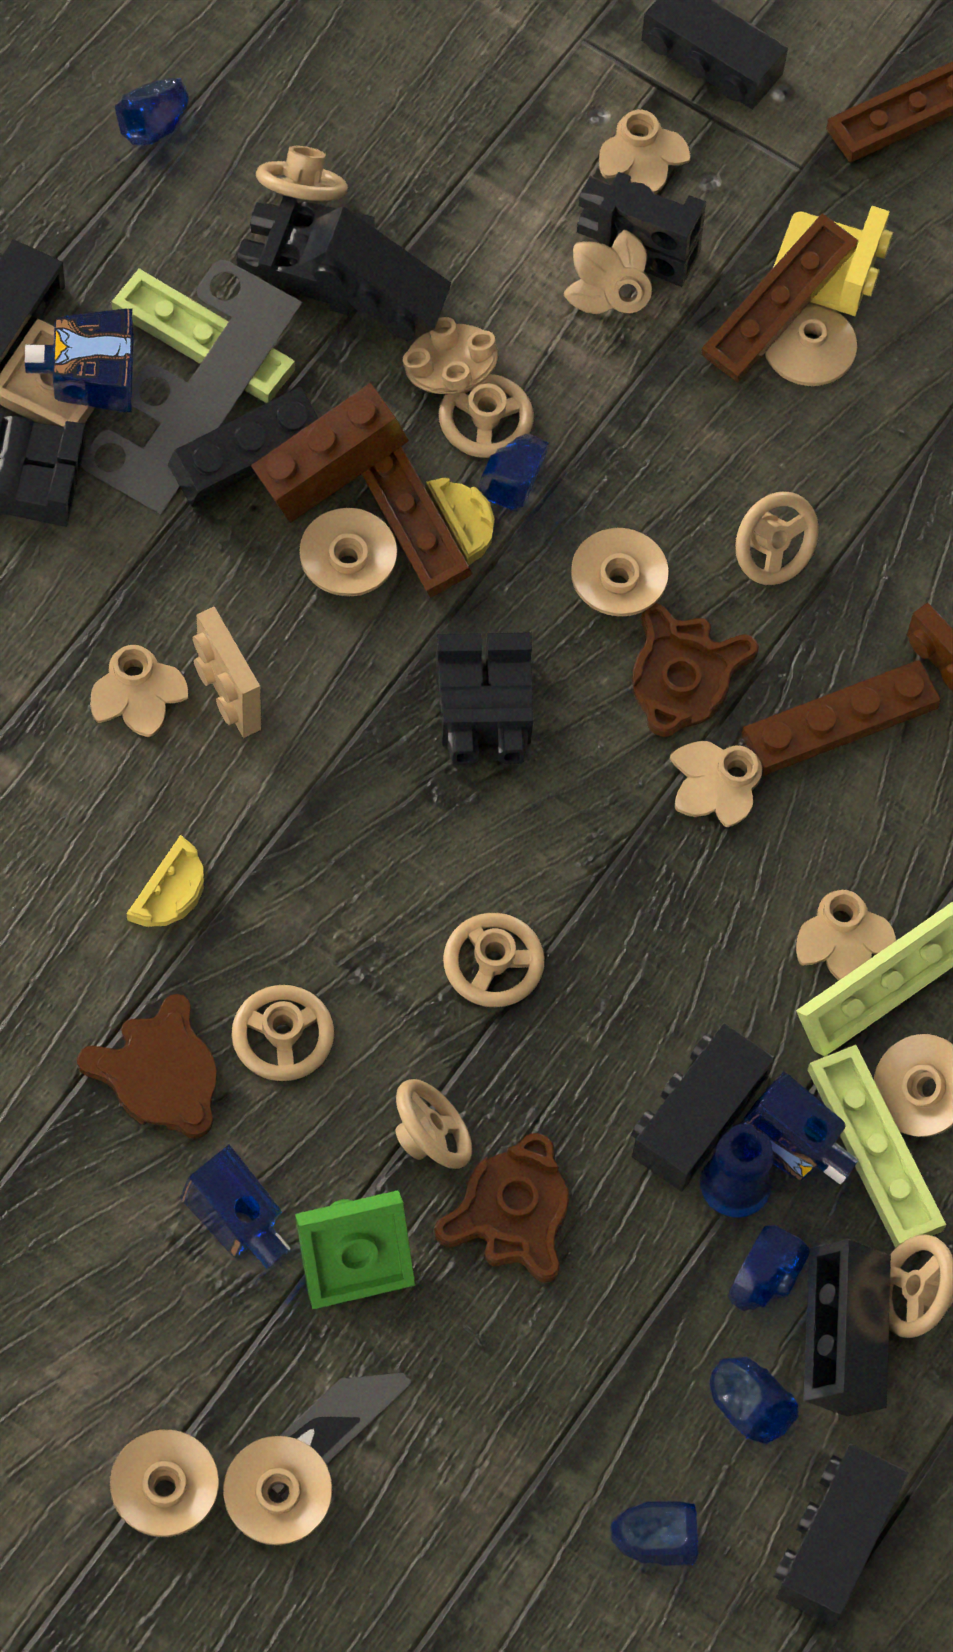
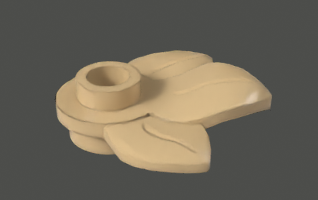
(642, 157)
(605, 271)
(137, 697)
(710, 785)
(843, 943)

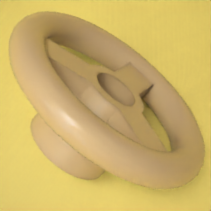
(304, 176)
(491, 396)
(772, 537)
(494, 941)
(282, 1014)
(425, 1129)
(924, 1289)

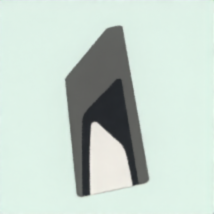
(343, 1414)

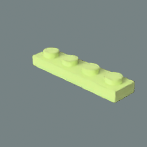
(193, 329)
(880, 984)
(876, 1141)

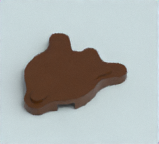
(682, 672)
(161, 1071)
(515, 1206)

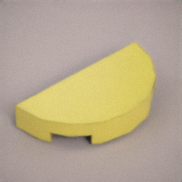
(465, 515)
(172, 888)

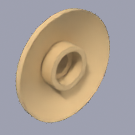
(814, 360)
(348, 534)
(619, 554)
(901, 1080)
(162, 1457)
(271, 1463)

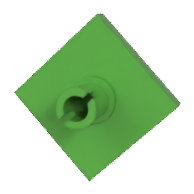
(355, 1249)

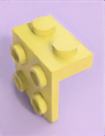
(857, 274)

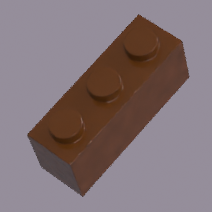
(330, 452)

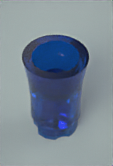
(738, 1174)

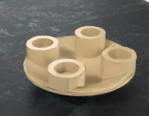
(451, 357)

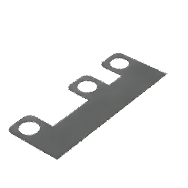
(202, 404)

